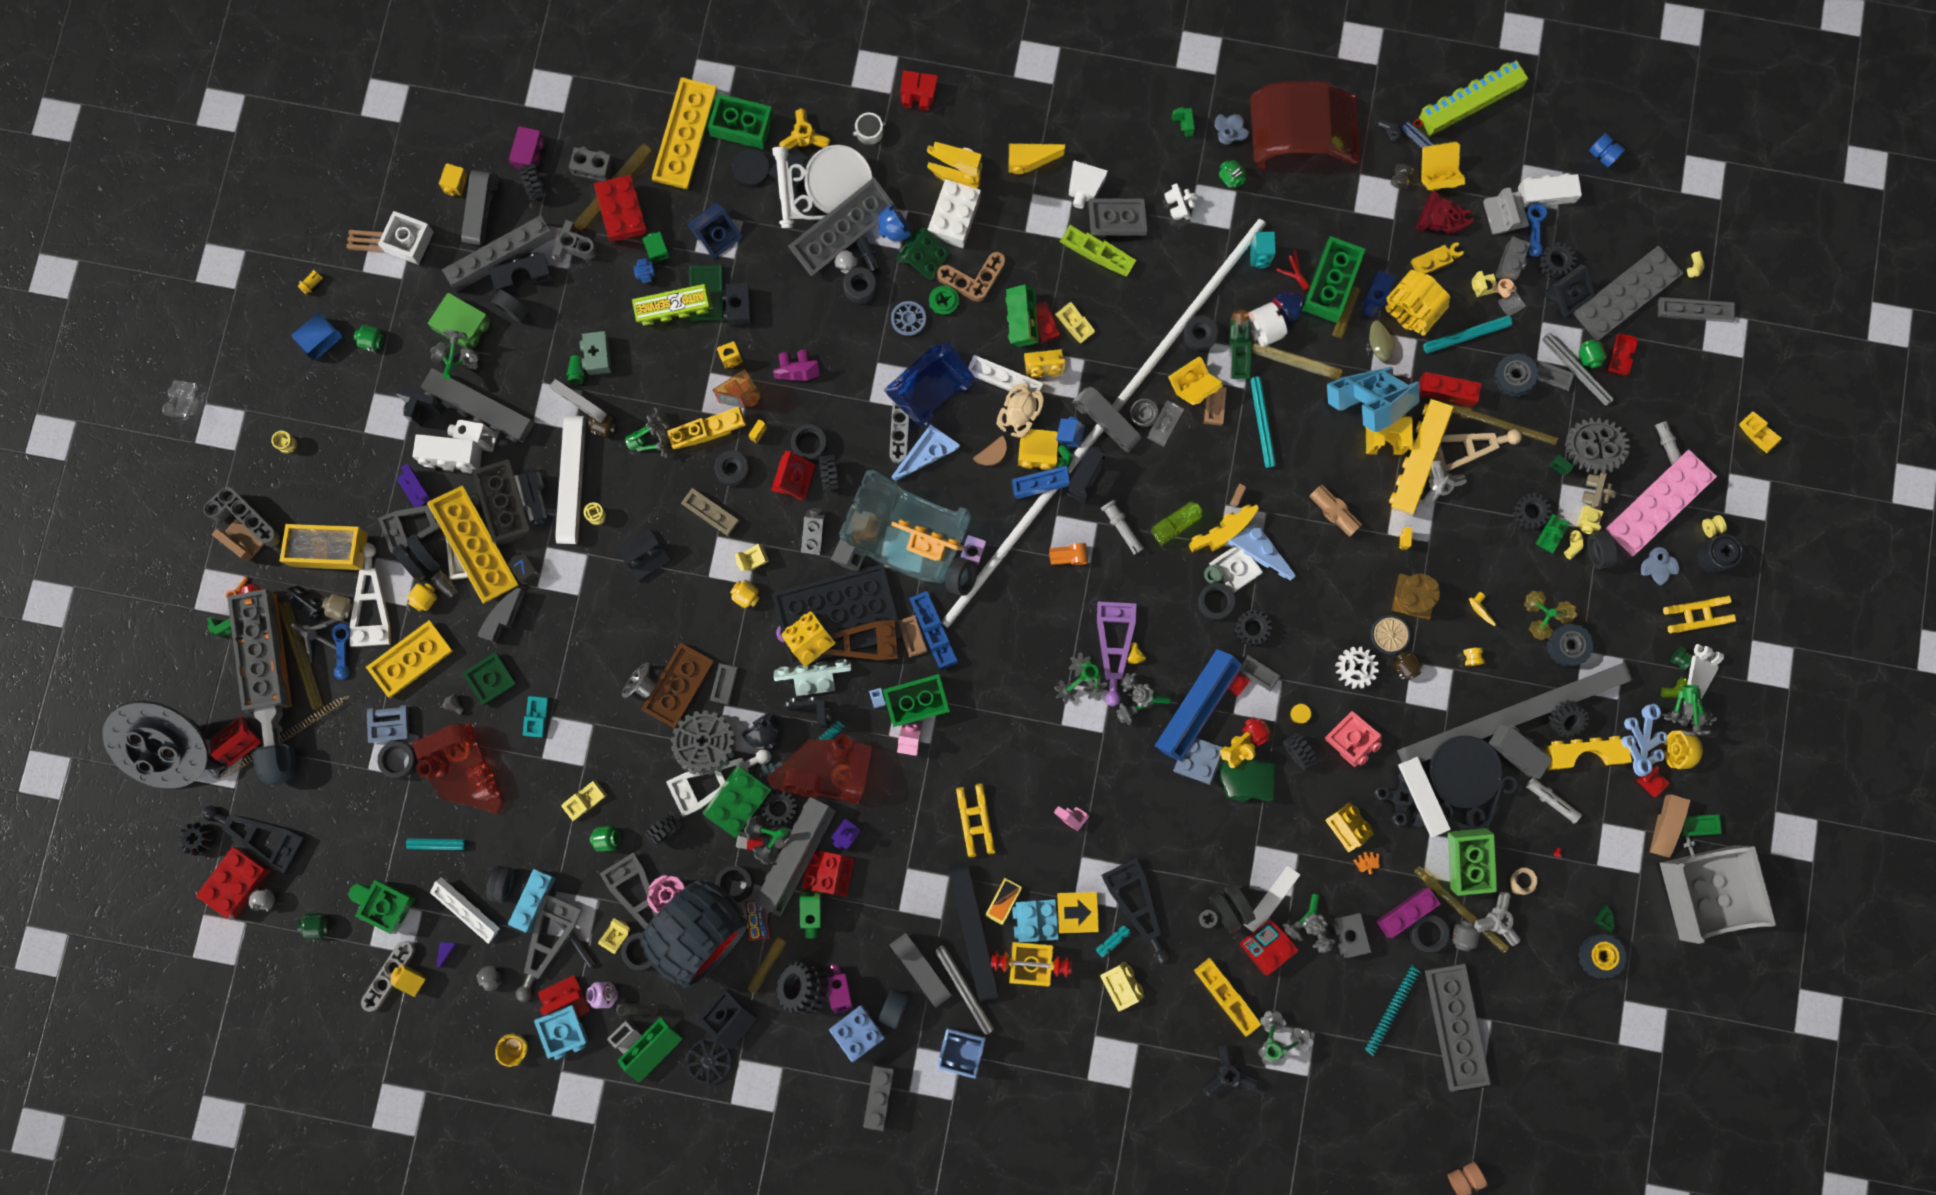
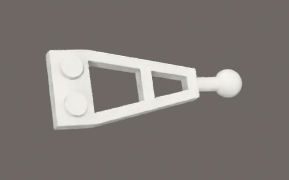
(376, 634)
(684, 794)

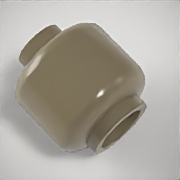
(337, 607)

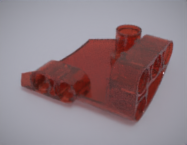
(457, 767)
(825, 770)

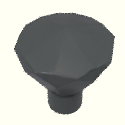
(452, 703)

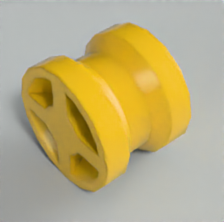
(1474, 656)

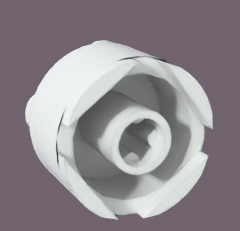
(1266, 324)

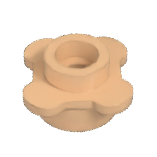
(1505, 287)

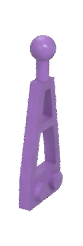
(1115, 613)

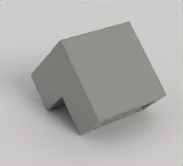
(625, 1036)

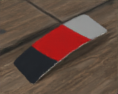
(744, 843)

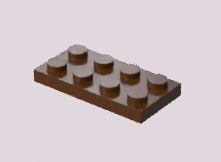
(677, 685)

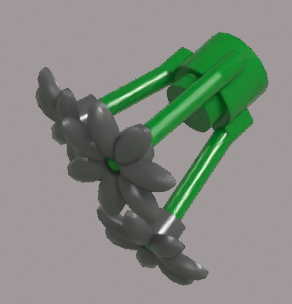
(637, 439)
(1088, 673)
(1691, 694)

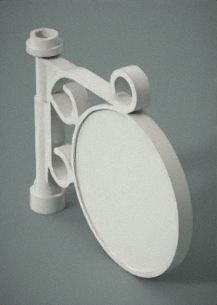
(828, 180)

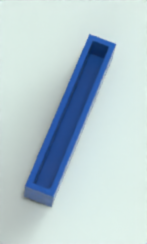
(1198, 705)

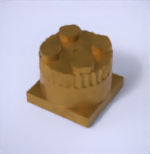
(1415, 595)

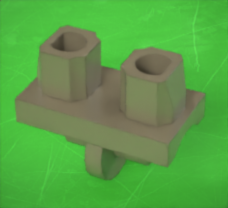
(1597, 482)

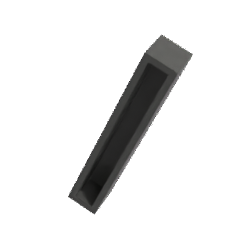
(501, 251)
(478, 406)
(794, 856)

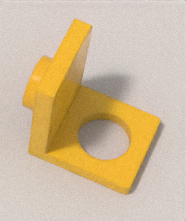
(730, 360)

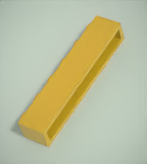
(1423, 454)

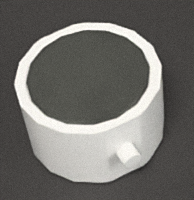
(869, 128)

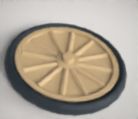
(1390, 634)

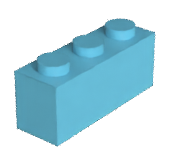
(531, 899)

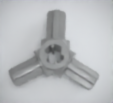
(1441, 483)
(1500, 920)

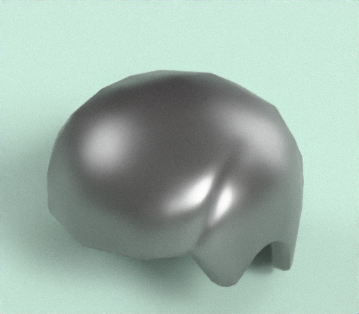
(1144, 412)

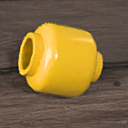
(745, 593)
(422, 597)

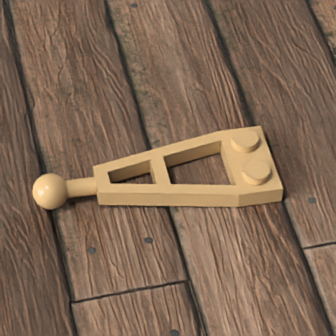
(1513, 437)

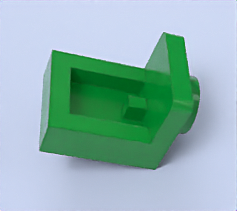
(222, 629)

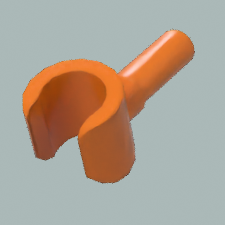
(237, 590)

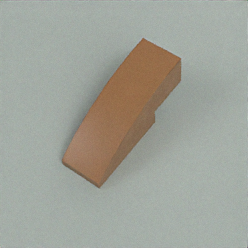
(1669, 825)

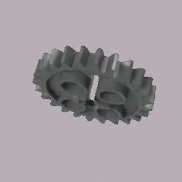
(1612, 442)

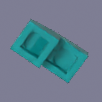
(536, 716)

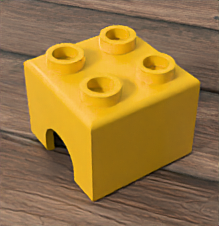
(1397, 434)

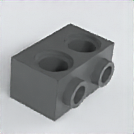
(589, 168)

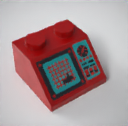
(1268, 947)

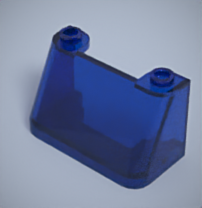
(929, 382)

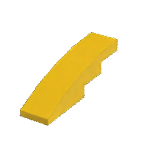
(1227, 997)

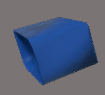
(316, 336)

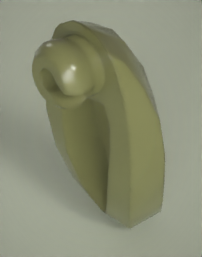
(1381, 342)

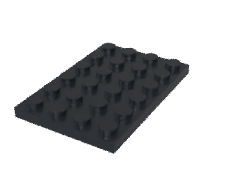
(840, 605)

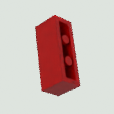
(1449, 389)

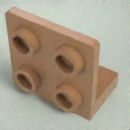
(240, 539)

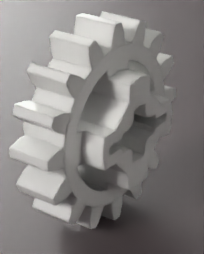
(1352, 661)

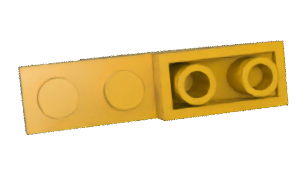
(706, 429)
(1231, 526)

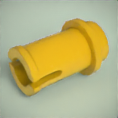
(309, 282)

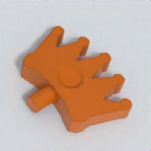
(1368, 862)

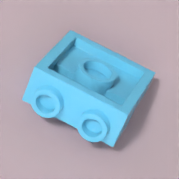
(1035, 921)
(561, 1032)

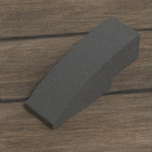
(501, 616)

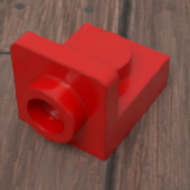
(1653, 782)

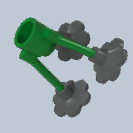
(1272, 1049)

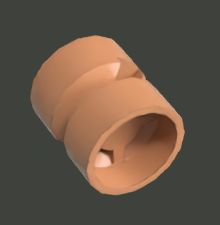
(1468, 1179)

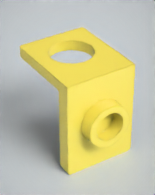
(1479, 284)

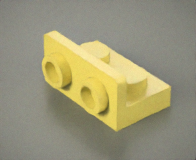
(1122, 986)

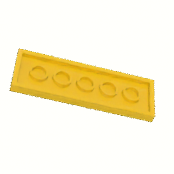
(684, 133)
(472, 544)

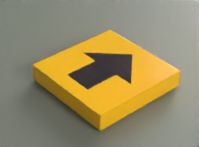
(1077, 912)

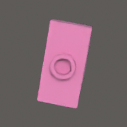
(910, 738)

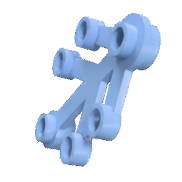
(1642, 764)

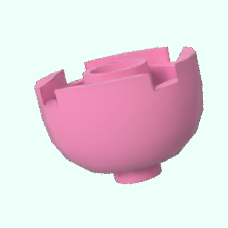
(663, 890)

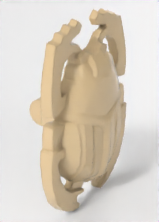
(1020, 409)

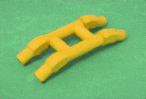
(1705, 606)
(968, 830)

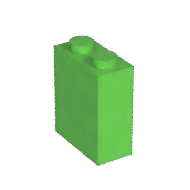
(461, 317)

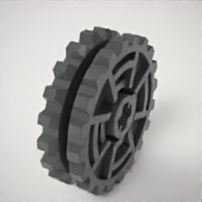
(694, 732)

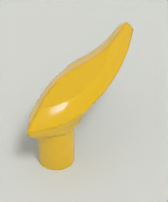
(1477, 606)

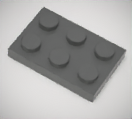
(1117, 217)

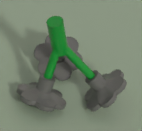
(443, 353)
(777, 835)

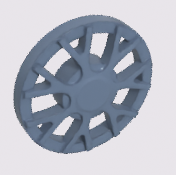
(908, 318)

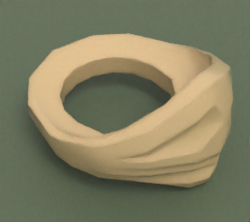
(1515, 888)

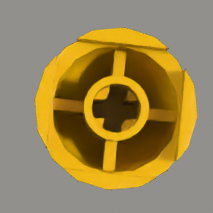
(1682, 750)

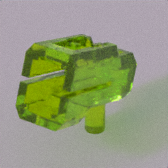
(1176, 523)

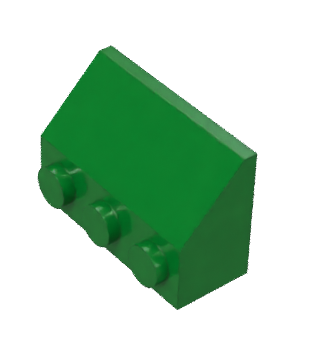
(916, 700)

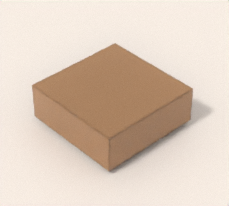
(1237, 495)

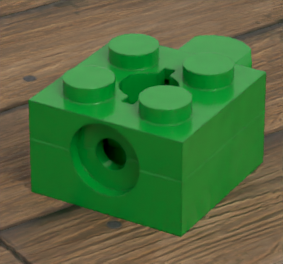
(381, 905)

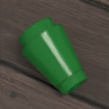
(575, 370)

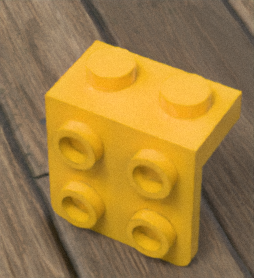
(1441, 166)
(1194, 382)
(1038, 449)
(807, 639)

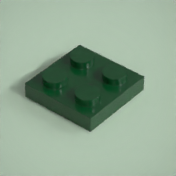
(489, 678)

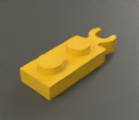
(1435, 259)

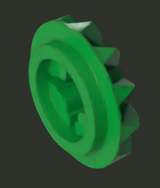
(946, 292)

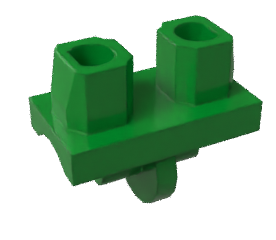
(1552, 533)

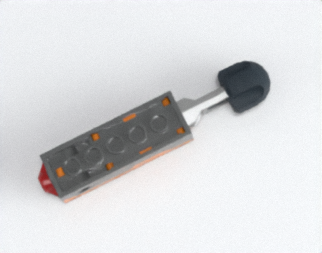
(262, 676)

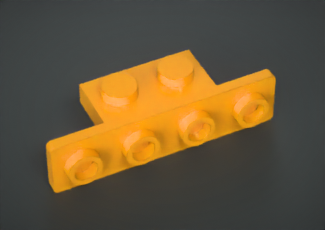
(927, 544)

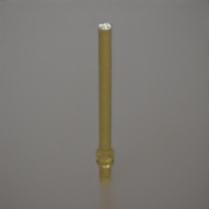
(1467, 412)
(1432, 883)

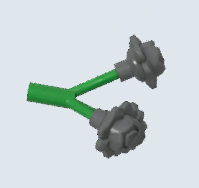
(1142, 695)
(1313, 924)

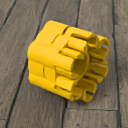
(1421, 299)

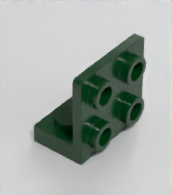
(924, 253)

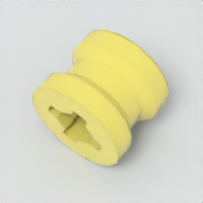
(1714, 526)

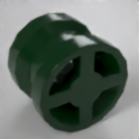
(1682, 658)

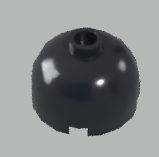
(763, 732)

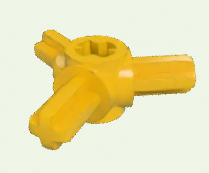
(804, 134)

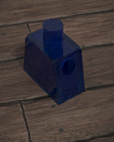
(1381, 287)

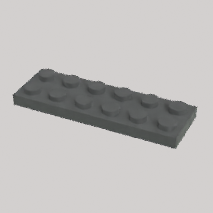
(840, 227)
(1627, 293)
(1457, 1027)

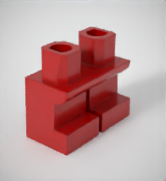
(918, 89)

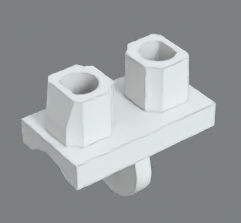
(1176, 195)

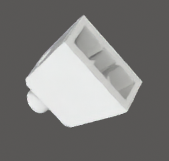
(1085, 183)
(478, 432)

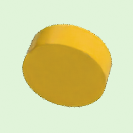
(1300, 713)

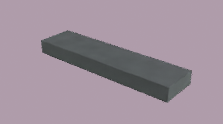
(1696, 309)

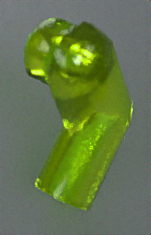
(1673, 692)

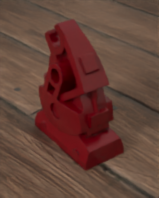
(1443, 215)

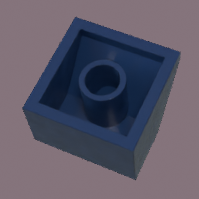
(715, 230)

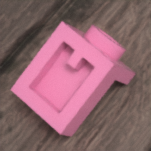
(1072, 818)

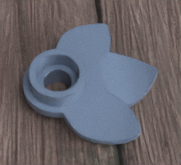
(1230, 128)
(1659, 568)

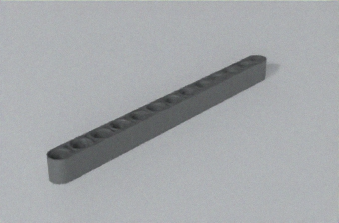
(1523, 711)

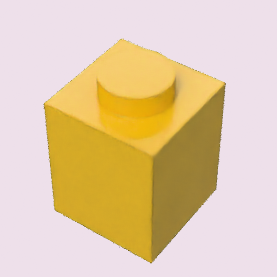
(407, 979)

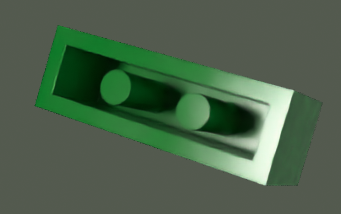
(1022, 316)
(649, 1050)

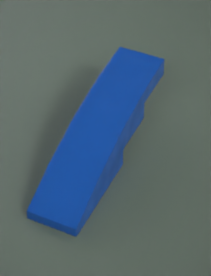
(933, 630)

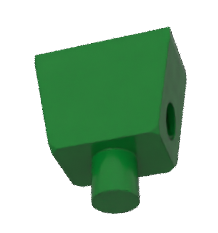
(811, 905)

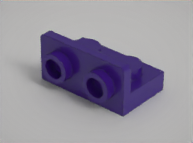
(413, 487)

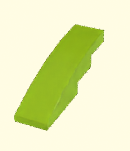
(1098, 251)

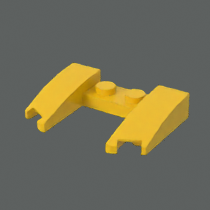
(962, 159)

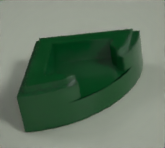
(1605, 919)

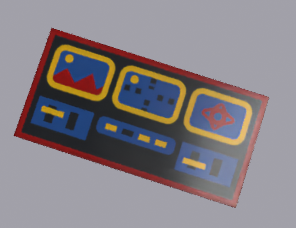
(757, 921)

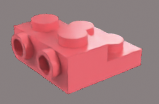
(1354, 739)

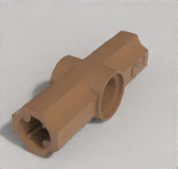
(1335, 510)

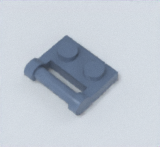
(388, 730)

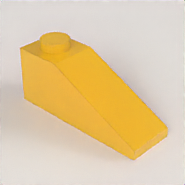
(1031, 156)

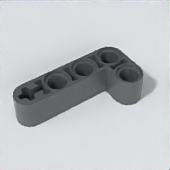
(477, 206)
(1107, 417)
(247, 518)
(920, 969)

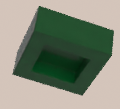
(1561, 465)

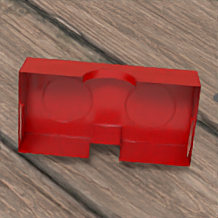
(1623, 348)

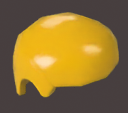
(511, 1050)

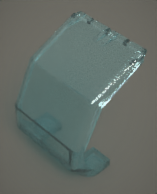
(871, 532)

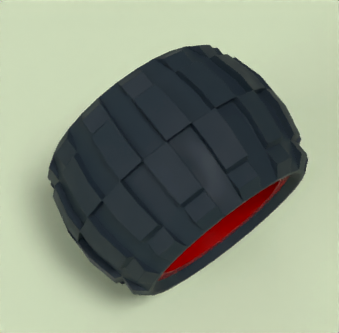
(693, 932)

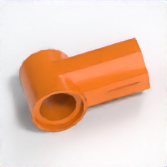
(1074, 554)

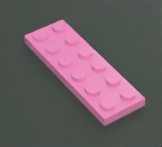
(1660, 502)

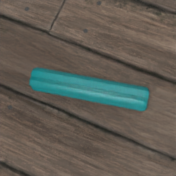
(435, 844)

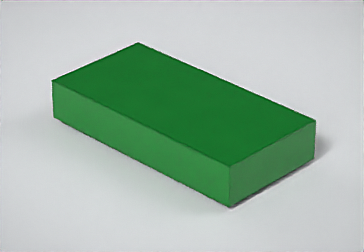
(1701, 825)

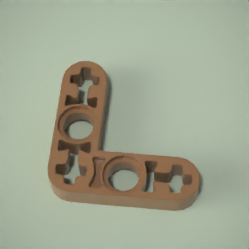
(972, 284)

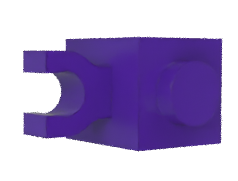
(845, 835)

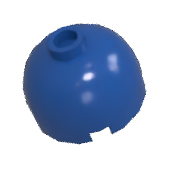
(893, 225)

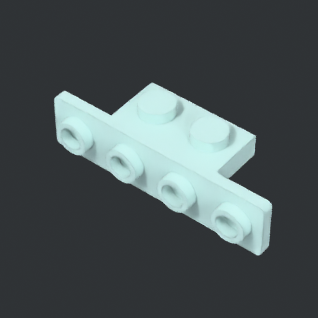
(813, 678)

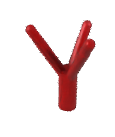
(1299, 277)

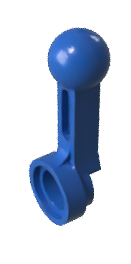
(1535, 247)
(341, 671)

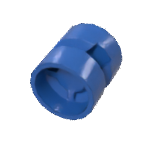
(1607, 150)

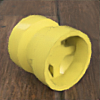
(280, 440)
(596, 517)

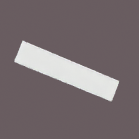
(1273, 897)

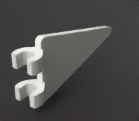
(1701, 674)

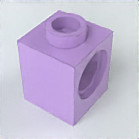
(978, 544)

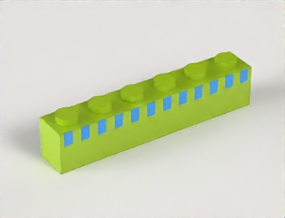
(1472, 98)

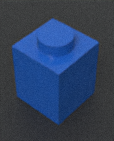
(1070, 432)

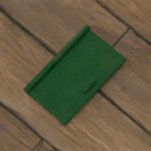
(712, 277)

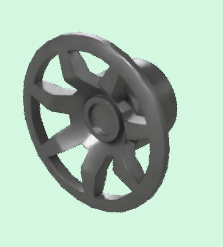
(642, 684)

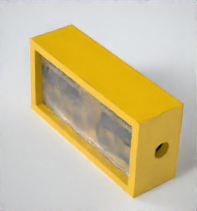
(323, 547)

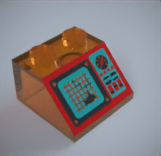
(737, 391)

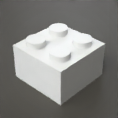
(405, 237)

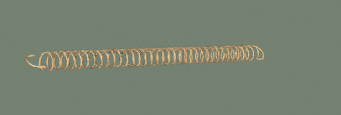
(320, 715)

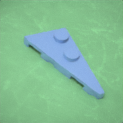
(928, 449)
(1258, 546)

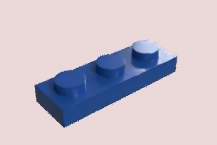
(1041, 482)

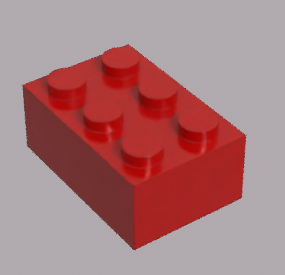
(620, 208)
(233, 882)

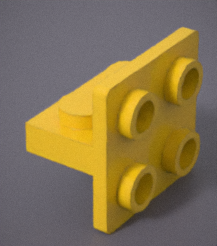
(1350, 827)

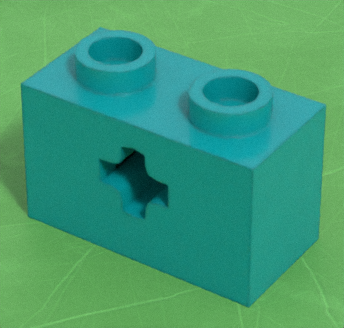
(1262, 249)

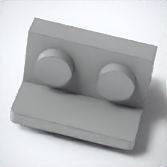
(1505, 212)

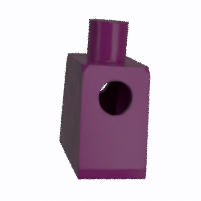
(840, 998)

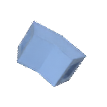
(877, 698)

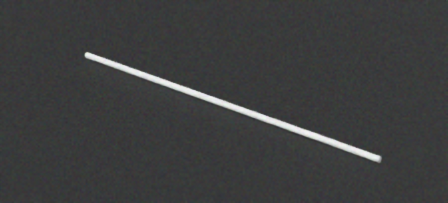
(1097, 430)

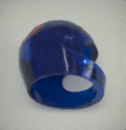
(1289, 305)

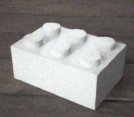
(954, 213)
(447, 453)

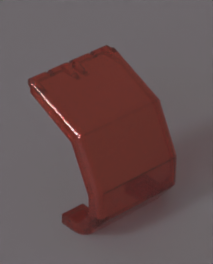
(1304, 120)

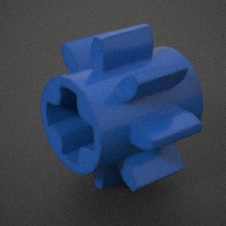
(644, 270)

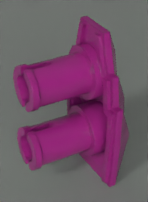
(799, 370)

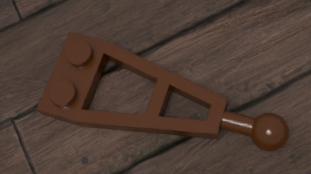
(885, 641)

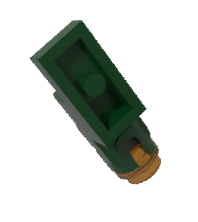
(1240, 345)

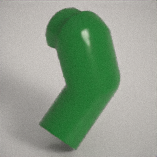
(1066, 456)

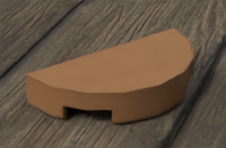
(992, 454)

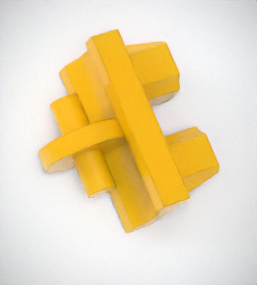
(1240, 750)

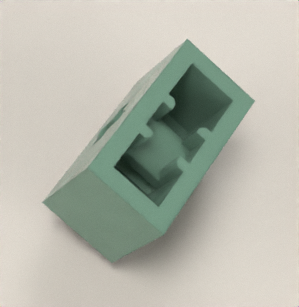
(601, 362)

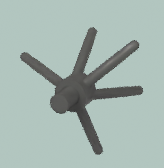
(310, 633)

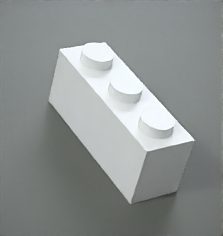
(1550, 190)

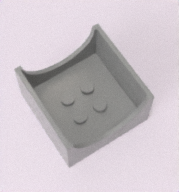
(1717, 892)

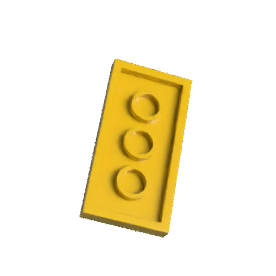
(409, 659)

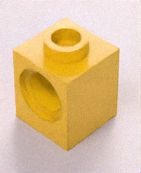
(453, 180)

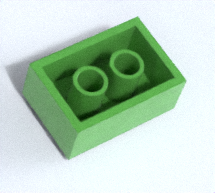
(1472, 861)

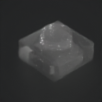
(1512, 304)

